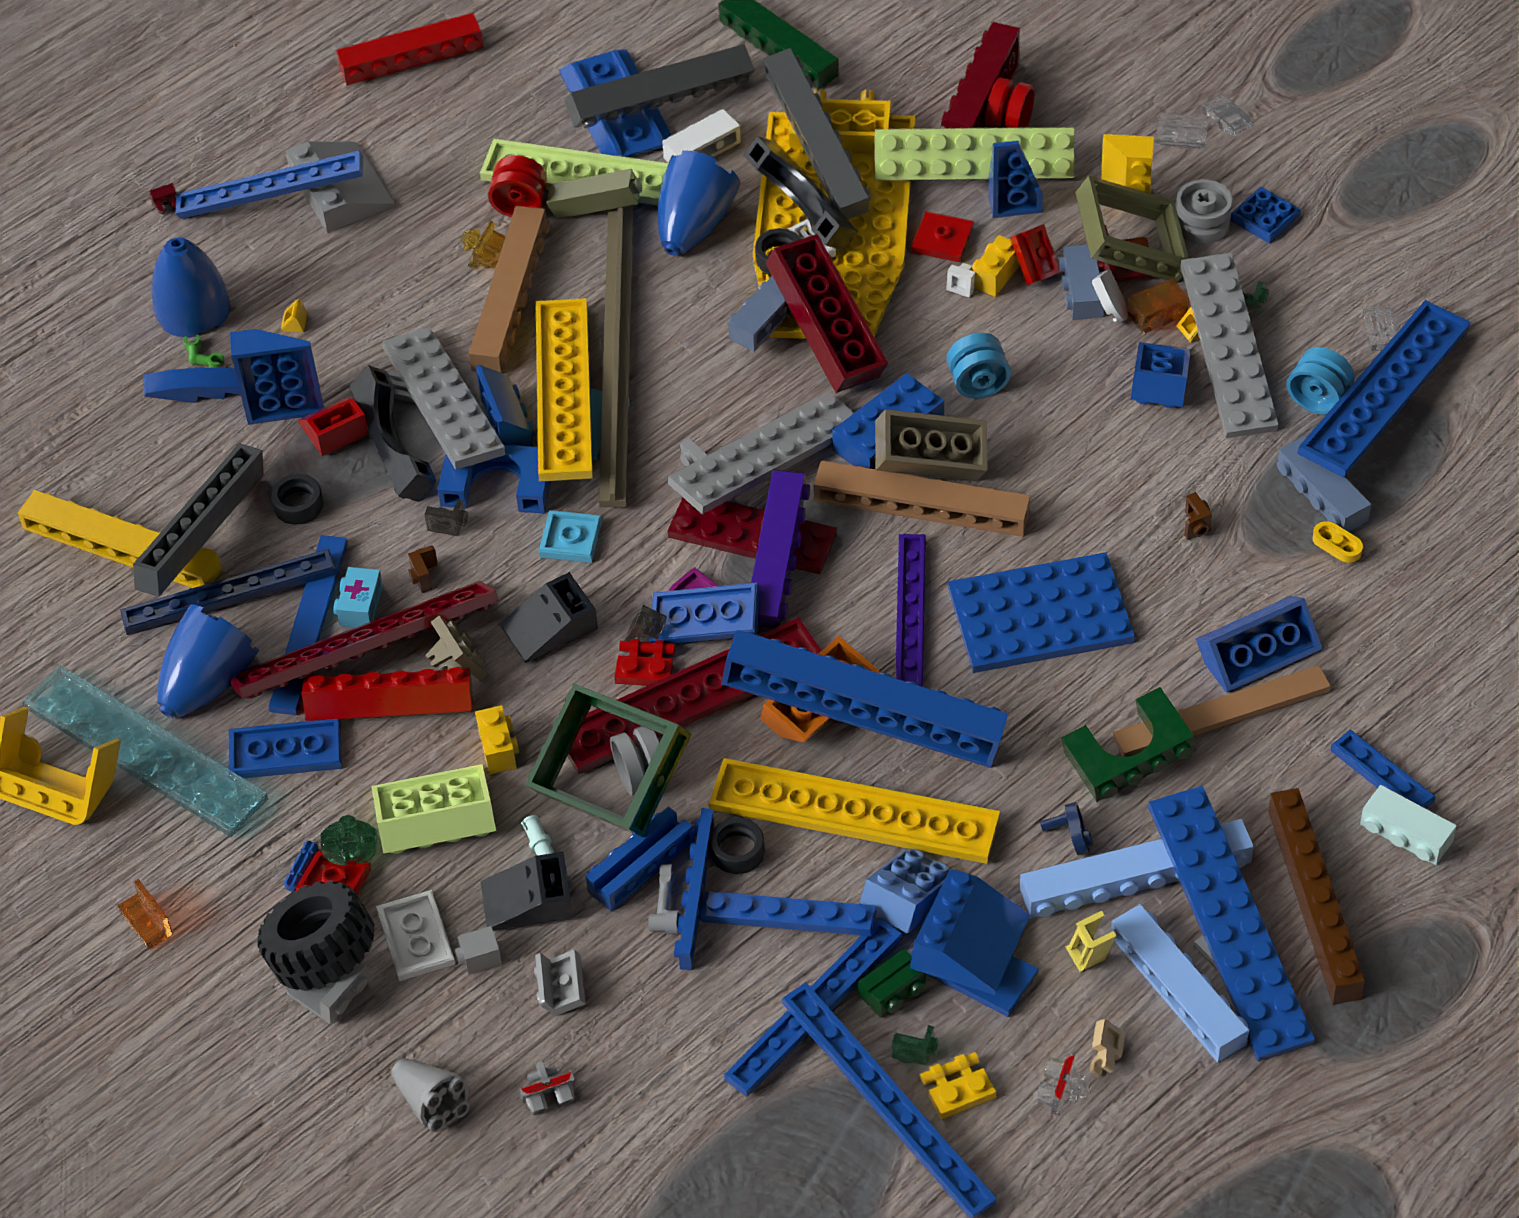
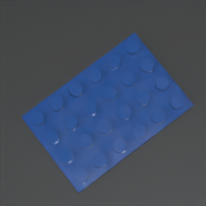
(1040, 612)

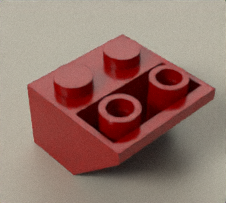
(335, 425)

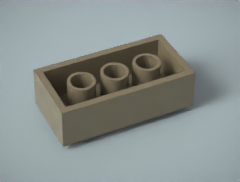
(930, 445)

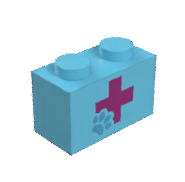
(358, 597)

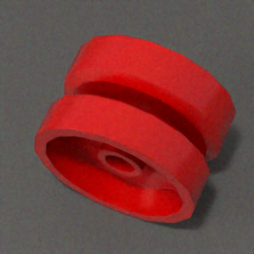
(1010, 105)
(516, 183)

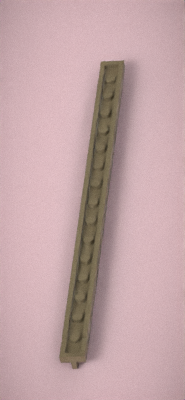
(616, 358)

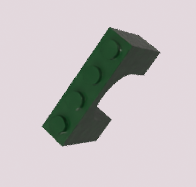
(1108, 773)

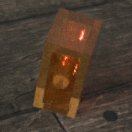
(1157, 306)

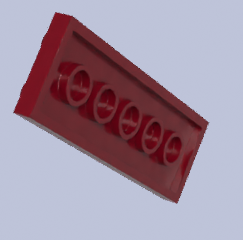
(738, 530)

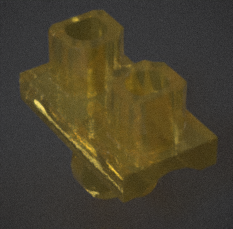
(481, 254)

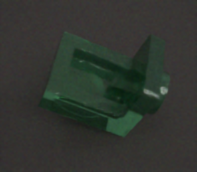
(1259, 297)
(914, 1049)

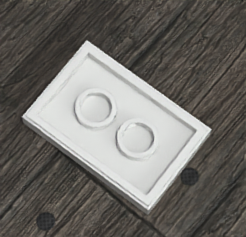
(415, 935)

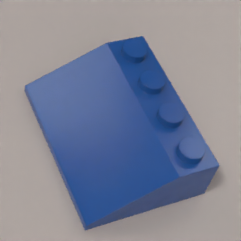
(275, 376)
(969, 933)

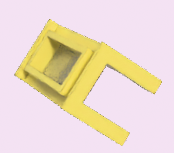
(1084, 948)

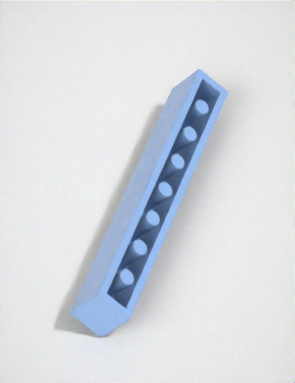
(1114, 874)

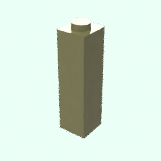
(594, 193)

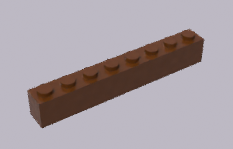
(1316, 897)

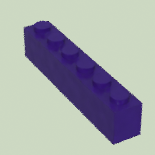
(777, 545)

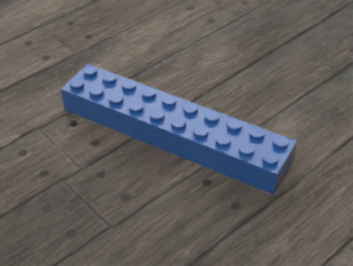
(864, 698)

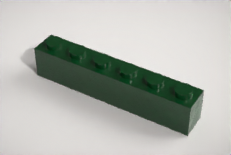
(775, 35)

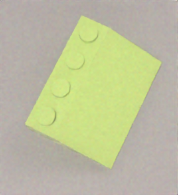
(433, 809)

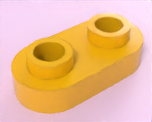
(1338, 543)

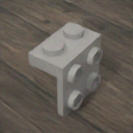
(335, 997)

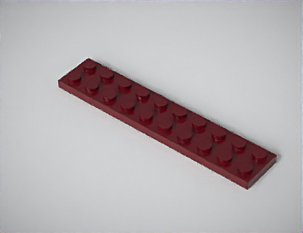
(356, 641)
(676, 698)

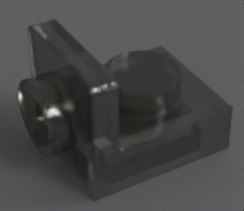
(446, 521)
(646, 623)

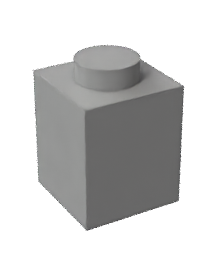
(478, 950)

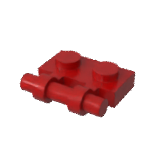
(643, 670)

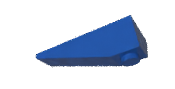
(1012, 182)

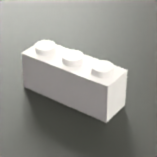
(708, 136)

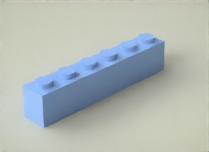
(1180, 983)

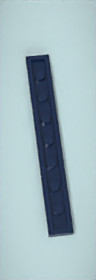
(228, 591)

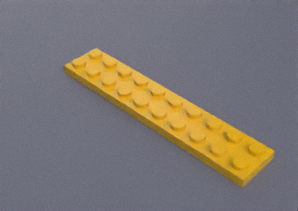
(563, 390)
(855, 810)

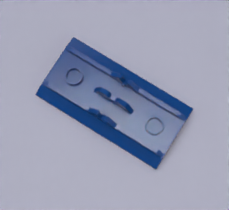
(627, 134)

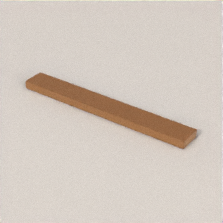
(1233, 707)

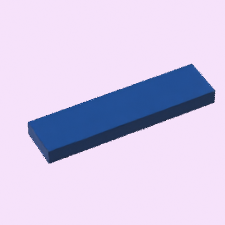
(1379, 769)

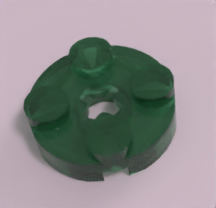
(349, 829)

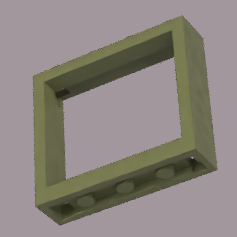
(1125, 254)

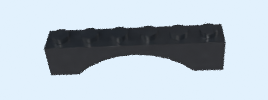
(822, 214)
(375, 397)

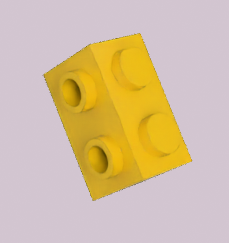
(995, 266)
(496, 740)

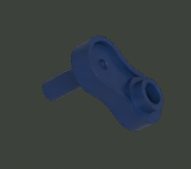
(1080, 837)

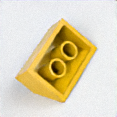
(1128, 161)

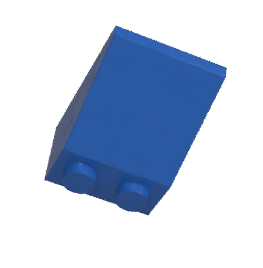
(1160, 375)

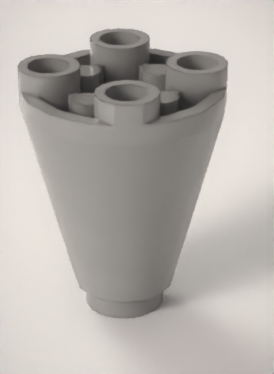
(431, 1092)

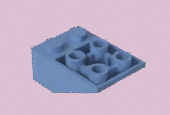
(905, 889)

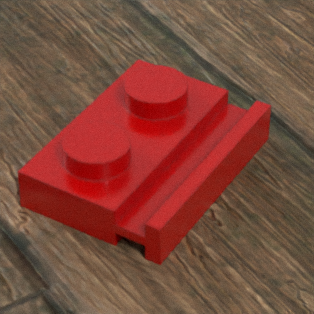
(1035, 254)

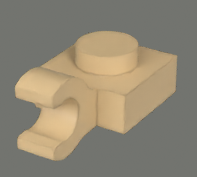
(1109, 1043)

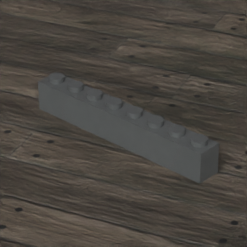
(659, 86)
(816, 134)
(198, 520)

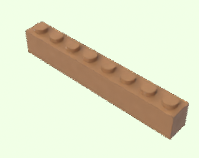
(509, 289)
(922, 498)

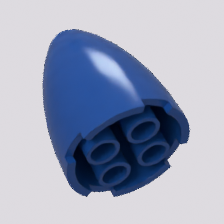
(693, 200)
(188, 290)
(200, 662)

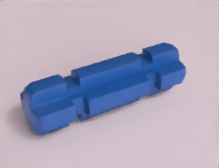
(300, 865)

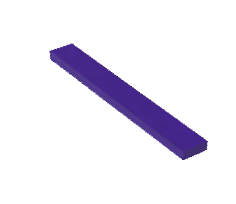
(910, 608)

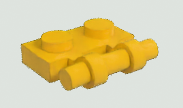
(962, 1093)

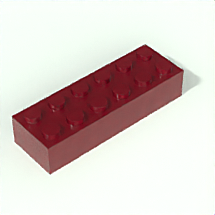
(994, 58)
(826, 313)

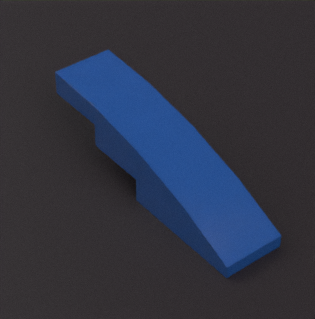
(190, 383)

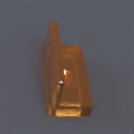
(146, 917)

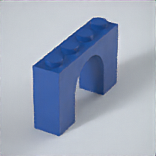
(520, 460)

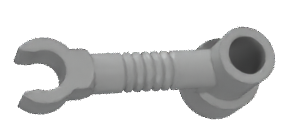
(665, 919)

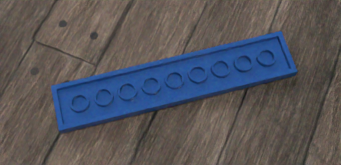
(1383, 388)
(1231, 923)

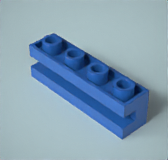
(639, 859)

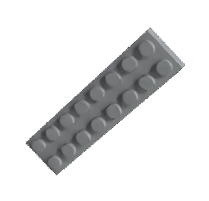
(1229, 345)
(443, 398)
(757, 454)

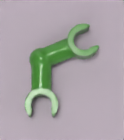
(196, 358)

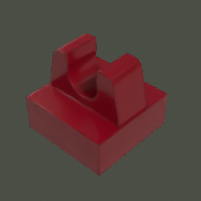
(162, 195)

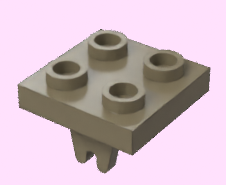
(455, 650)

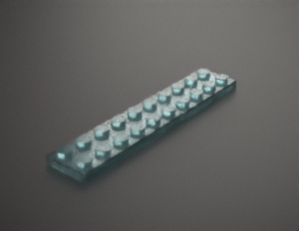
(147, 751)

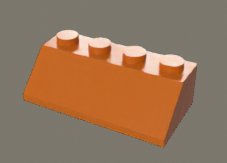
(801, 724)

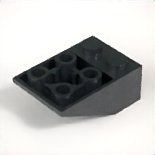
(550, 618)
(528, 893)

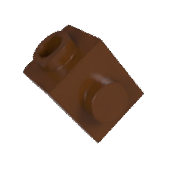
(1199, 516)
(419, 562)

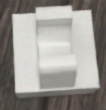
(961, 279)

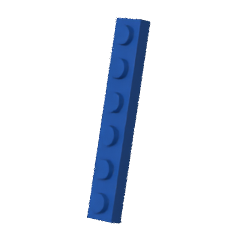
(693, 898)
(788, 913)

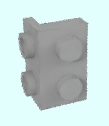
(560, 982)

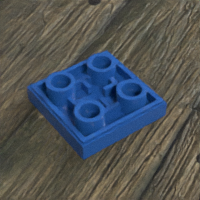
(1265, 214)

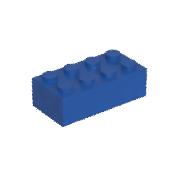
(856, 435)

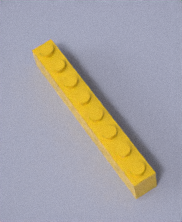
(106, 535)

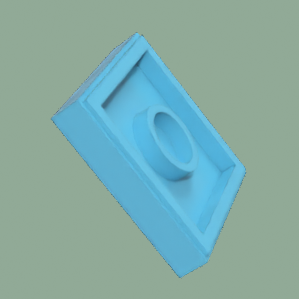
(570, 536)

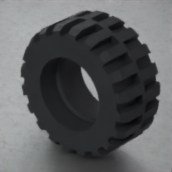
(316, 935)

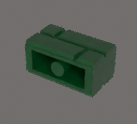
(891, 984)

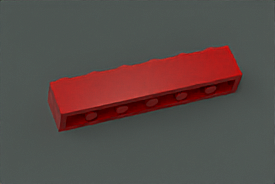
(409, 49)
(387, 694)

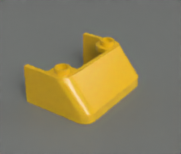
(46, 787)

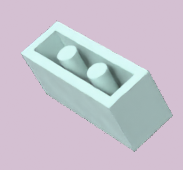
(1408, 825)

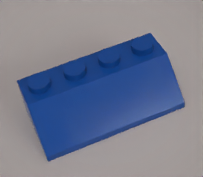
(1259, 643)

